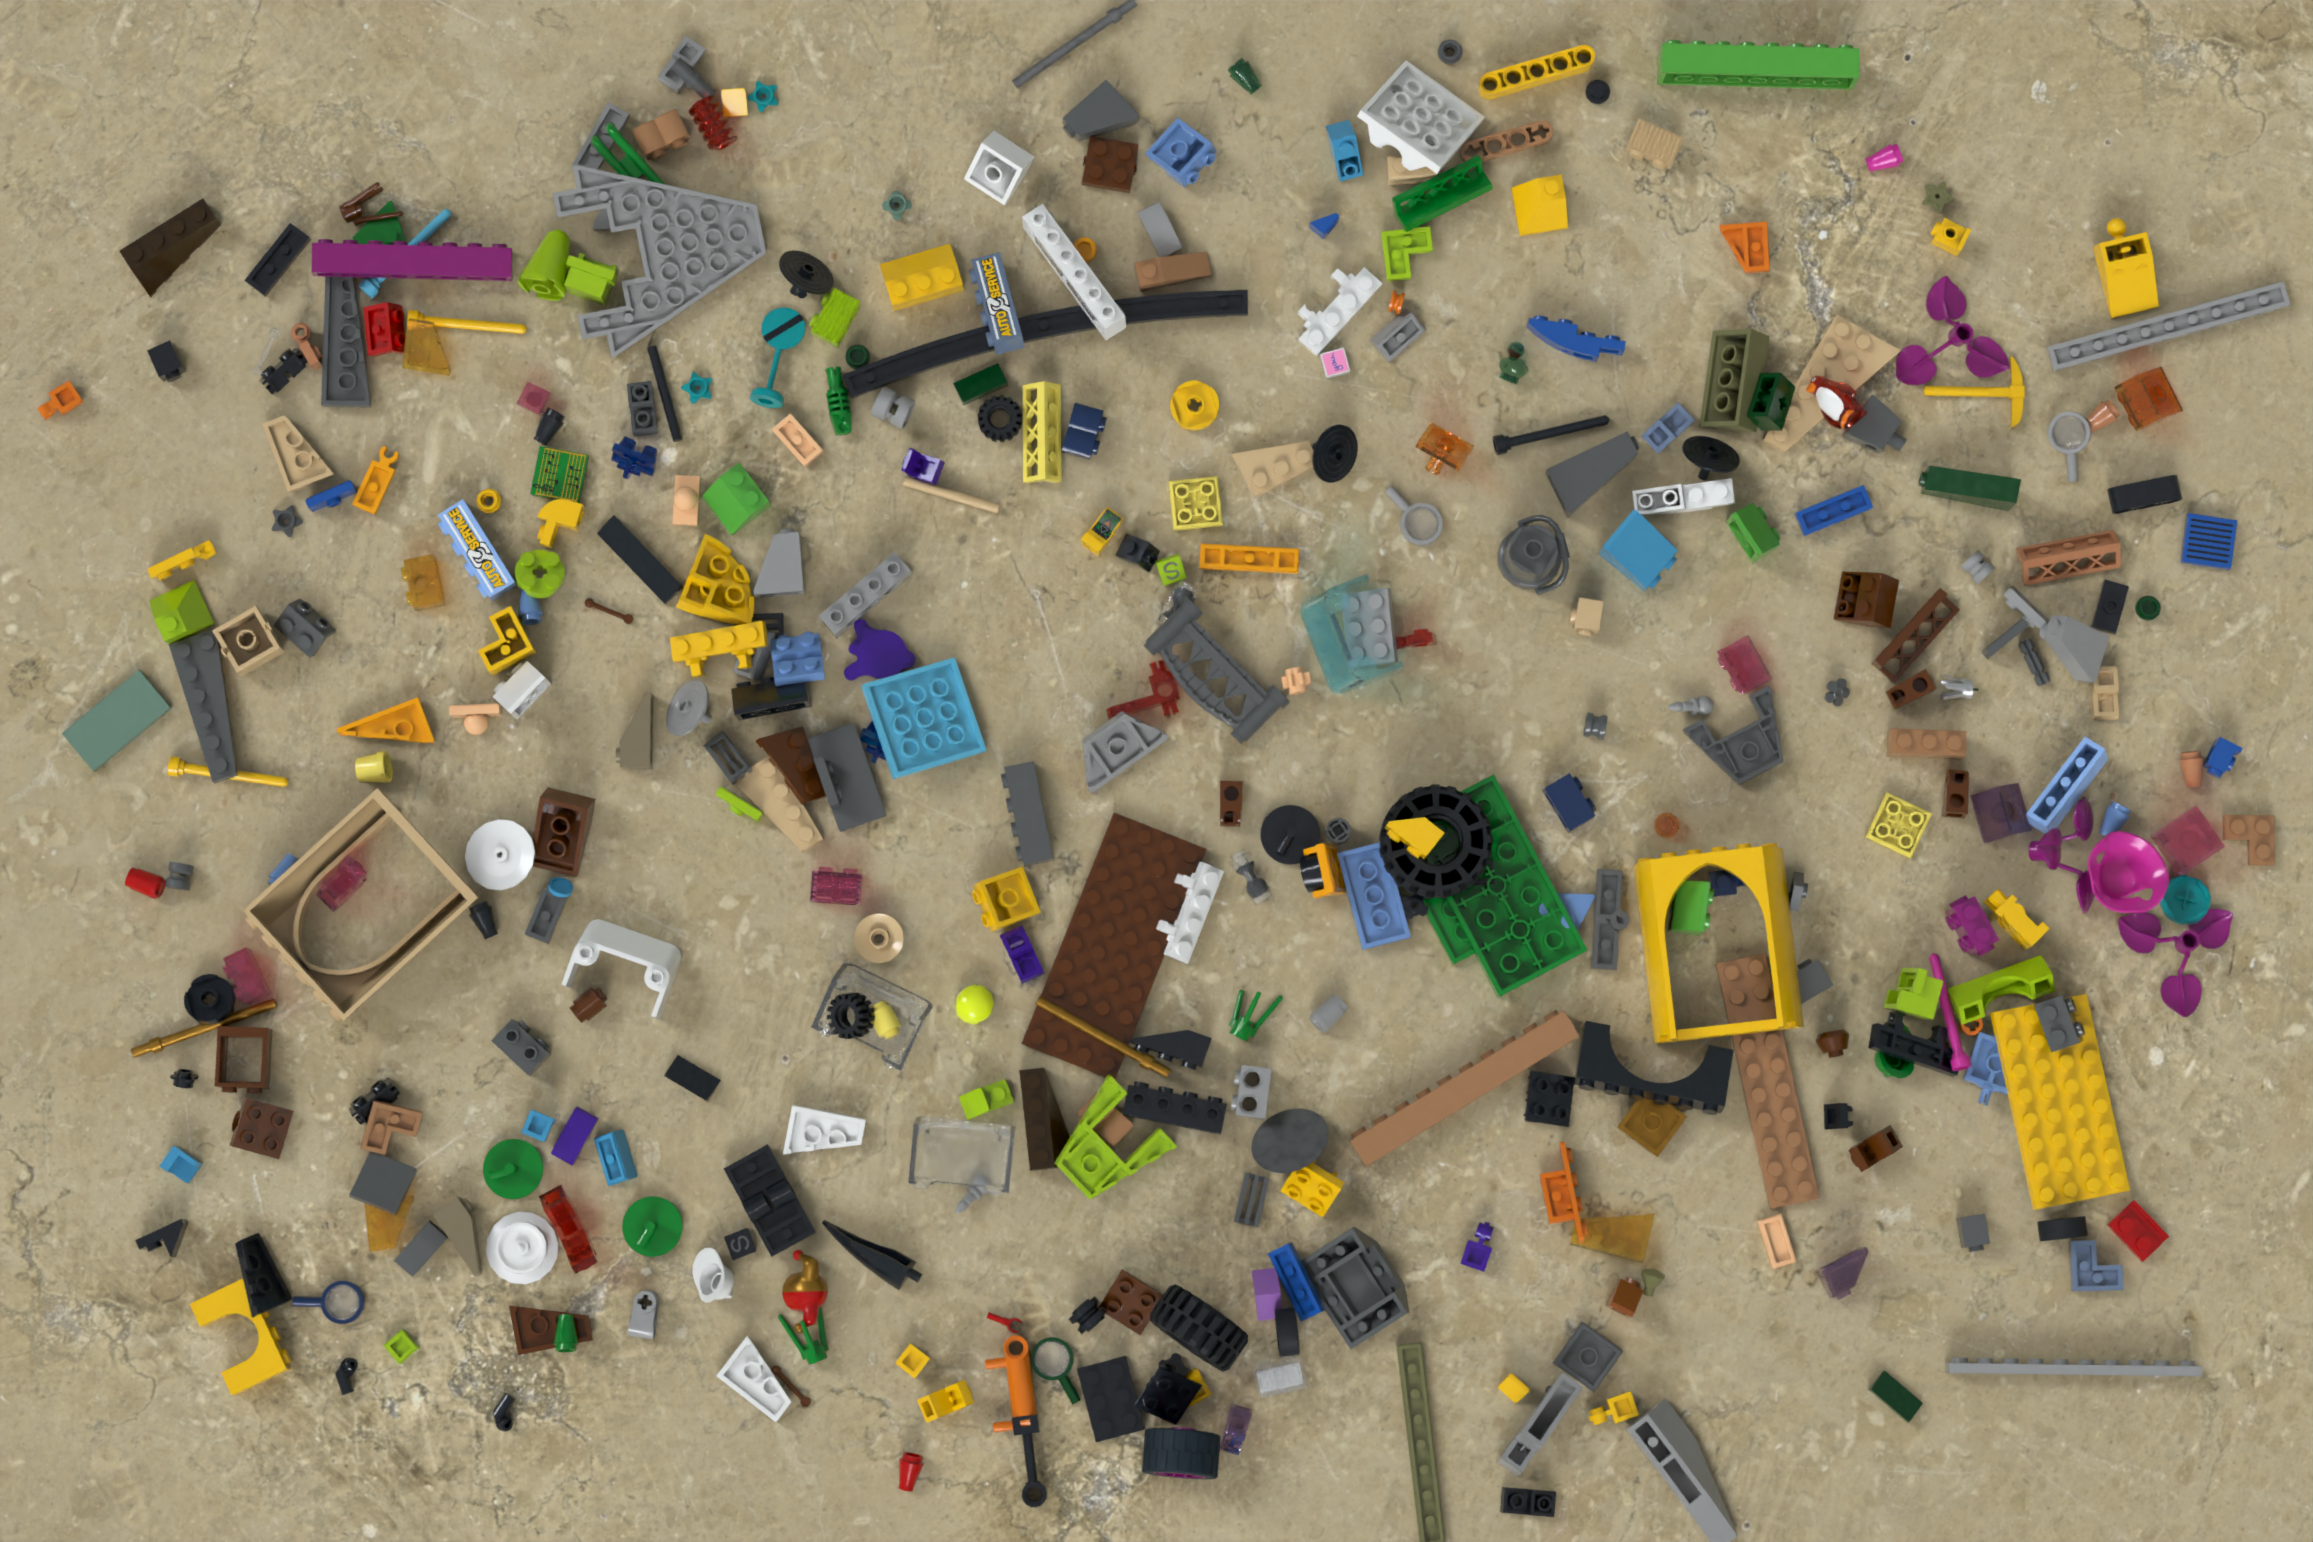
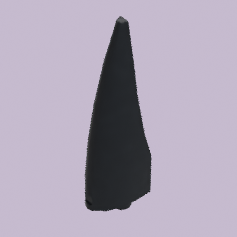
(882, 1261)

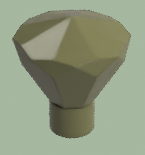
(1651, 1280)

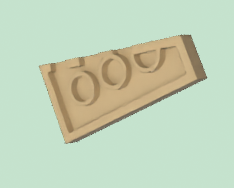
(775, 799)

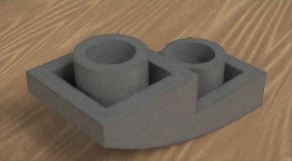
(642, 408)
(421, 1248)

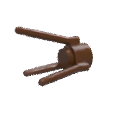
(353, 209)

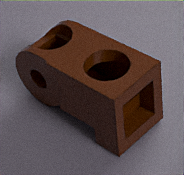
(1911, 689)
(1956, 794)
(1230, 803)

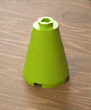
(547, 267)

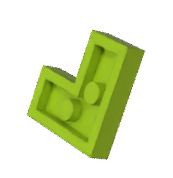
(1398, 246)

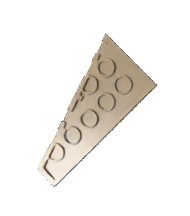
(1843, 355)

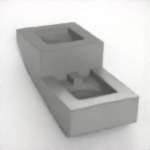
(691, 54)
(1159, 230)

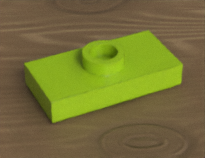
(738, 805)

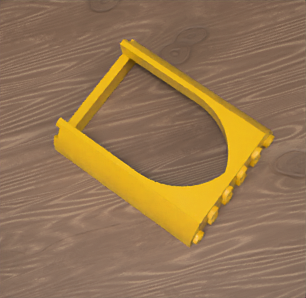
(1765, 875)

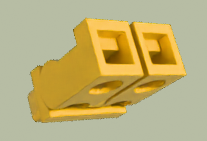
(2013, 919)

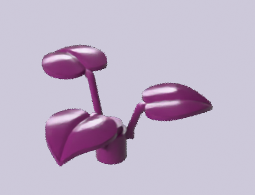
(1948, 303)
(2049, 850)
(2211, 932)

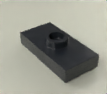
(2109, 606)

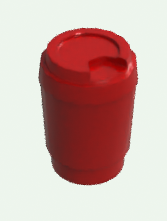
(145, 882)

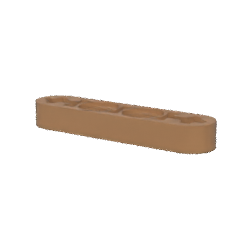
(1505, 139)

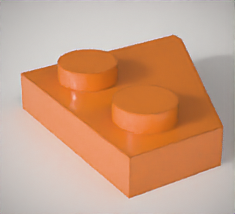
(1749, 245)

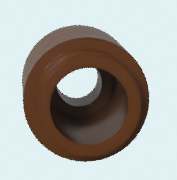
(589, 1004)

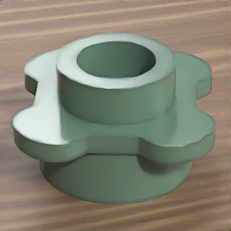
(889, 205)

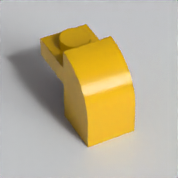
(556, 514)
(945, 1401)

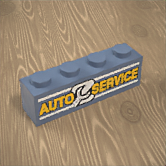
(997, 304)

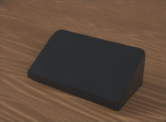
(692, 1078)

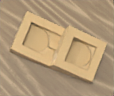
(2105, 694)

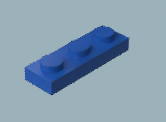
(1833, 510)
(1296, 1281)

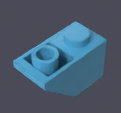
(1344, 150)

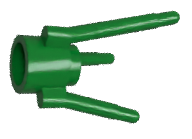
(1243, 1027)
(813, 1350)

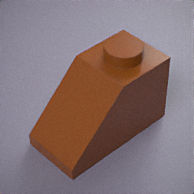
(1625, 1297)

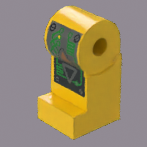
(1102, 531)

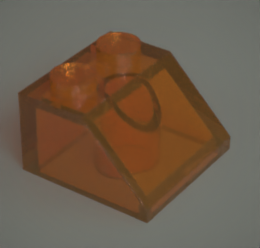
(2148, 398)

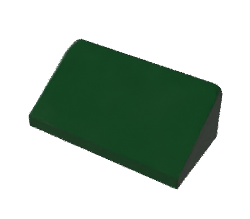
(980, 384)
(1895, 1396)

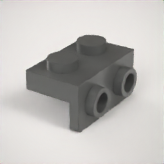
(304, 627)
(2060, 1022)

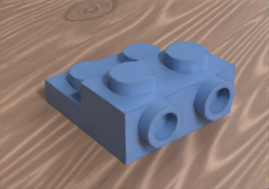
(1182, 153)
(797, 659)

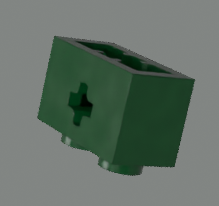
(1771, 401)

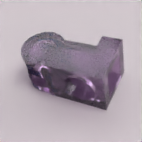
(1235, 1429)

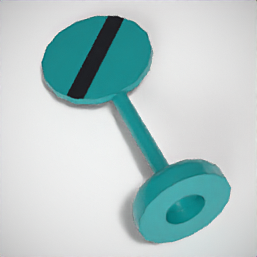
(782, 330)

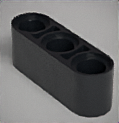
(2144, 494)

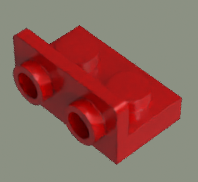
(384, 329)

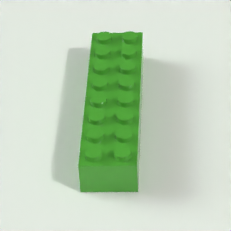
(1758, 65)

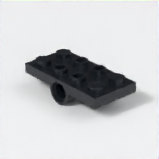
(769, 1200)

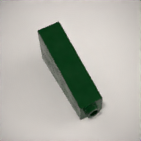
(1970, 487)

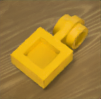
(1620, 1408)

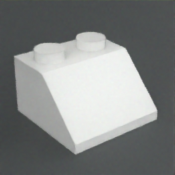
(998, 167)
(521, 689)

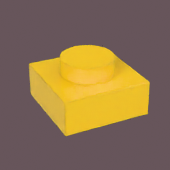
(912, 1360)

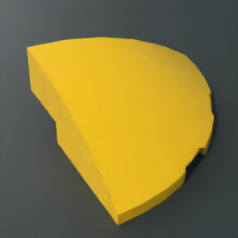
(717, 586)

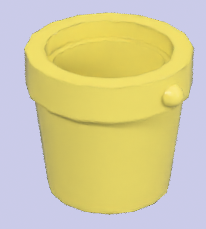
(374, 768)

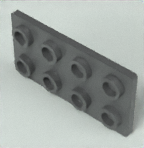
(846, 777)

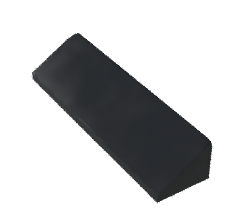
(639, 560)

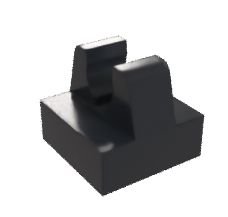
(1837, 1116)

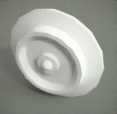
(500, 854)
(522, 1248)

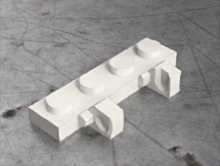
(1352, 297)
(1199, 897)

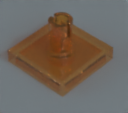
(1443, 448)

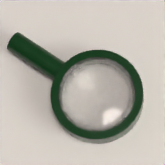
(1053, 1361)

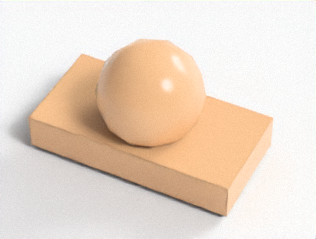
(686, 500)
(475, 715)

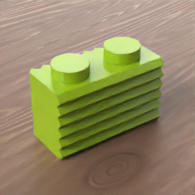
(835, 317)

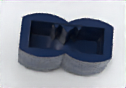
(1083, 431)

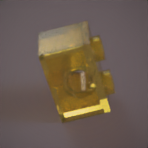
(432, 594)

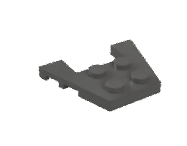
(1748, 749)

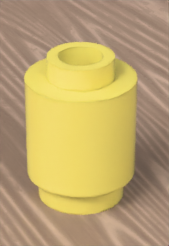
(886, 1022)

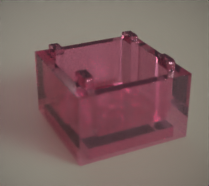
(2187, 841)

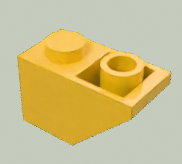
(1416, 833)

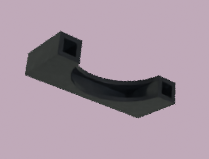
(1601, 1070)

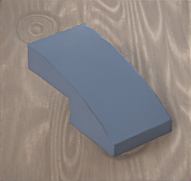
(1668, 428)

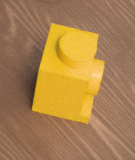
(1951, 245)

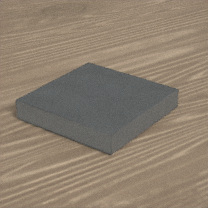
(383, 1183)
(1587, 1357)

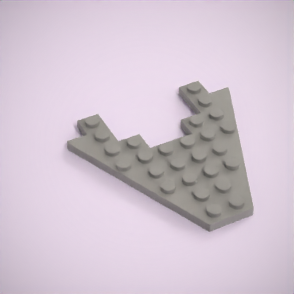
(685, 245)

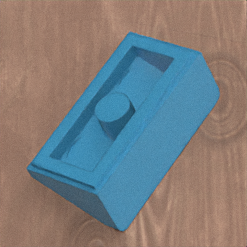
(615, 1157)

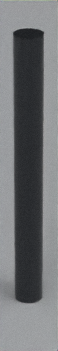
(664, 393)

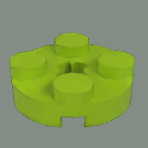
(539, 560)

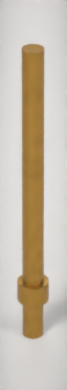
(157, 1044)
(1146, 1060)

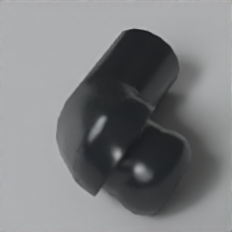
(344, 1374)

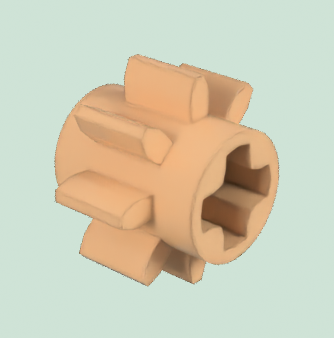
(1296, 680)

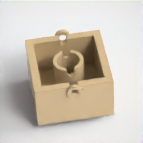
(248, 641)

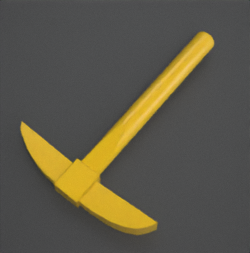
(2015, 392)

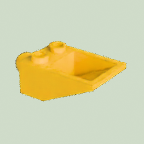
(2126, 278)

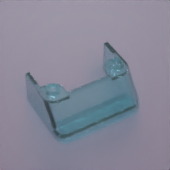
(1329, 645)

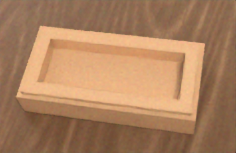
(1776, 1241)

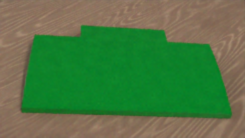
(1502, 918)

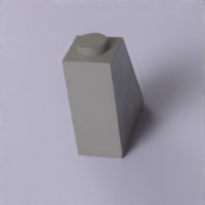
(782, 568)
(2077, 646)

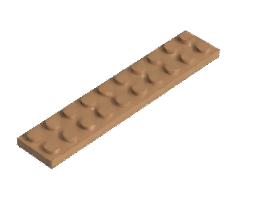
(1767, 1084)

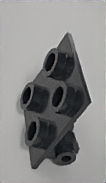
(1549, 1099)
(1167, 1394)

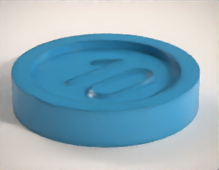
(560, 887)

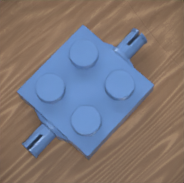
(1986, 1068)

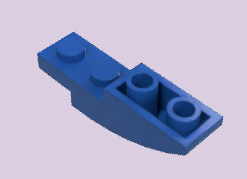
(1564, 337)

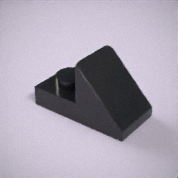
(170, 1234)

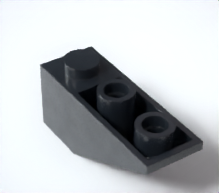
(1181, 1045)

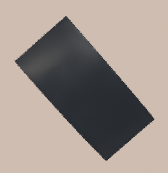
(1528, 1502)

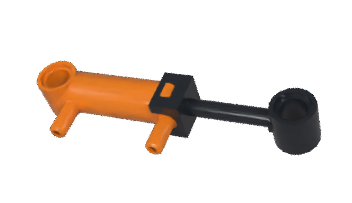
(1023, 1409)

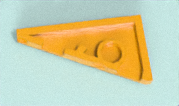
(398, 723)

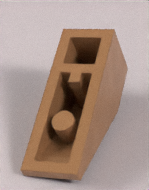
(1171, 270)

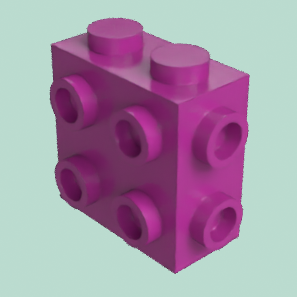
(1971, 926)

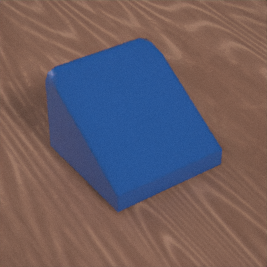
(1324, 225)

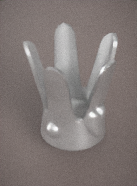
(1963, 686)

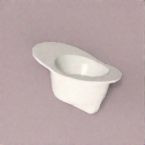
(711, 1276)

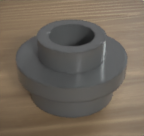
(1450, 44)

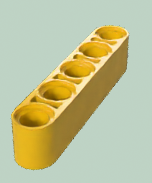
(1544, 63)

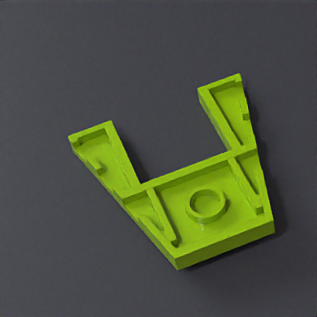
(1090, 1161)

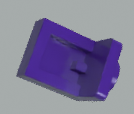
(922, 466)

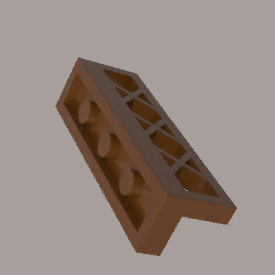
(1907, 631)

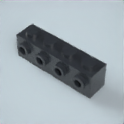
(1174, 1109)

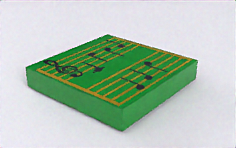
(559, 474)

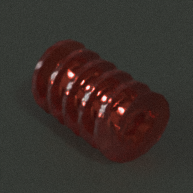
(711, 125)

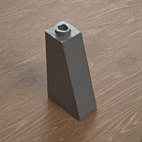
(1589, 471)

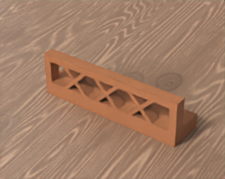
(2070, 552)

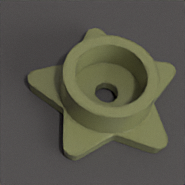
(1933, 201)

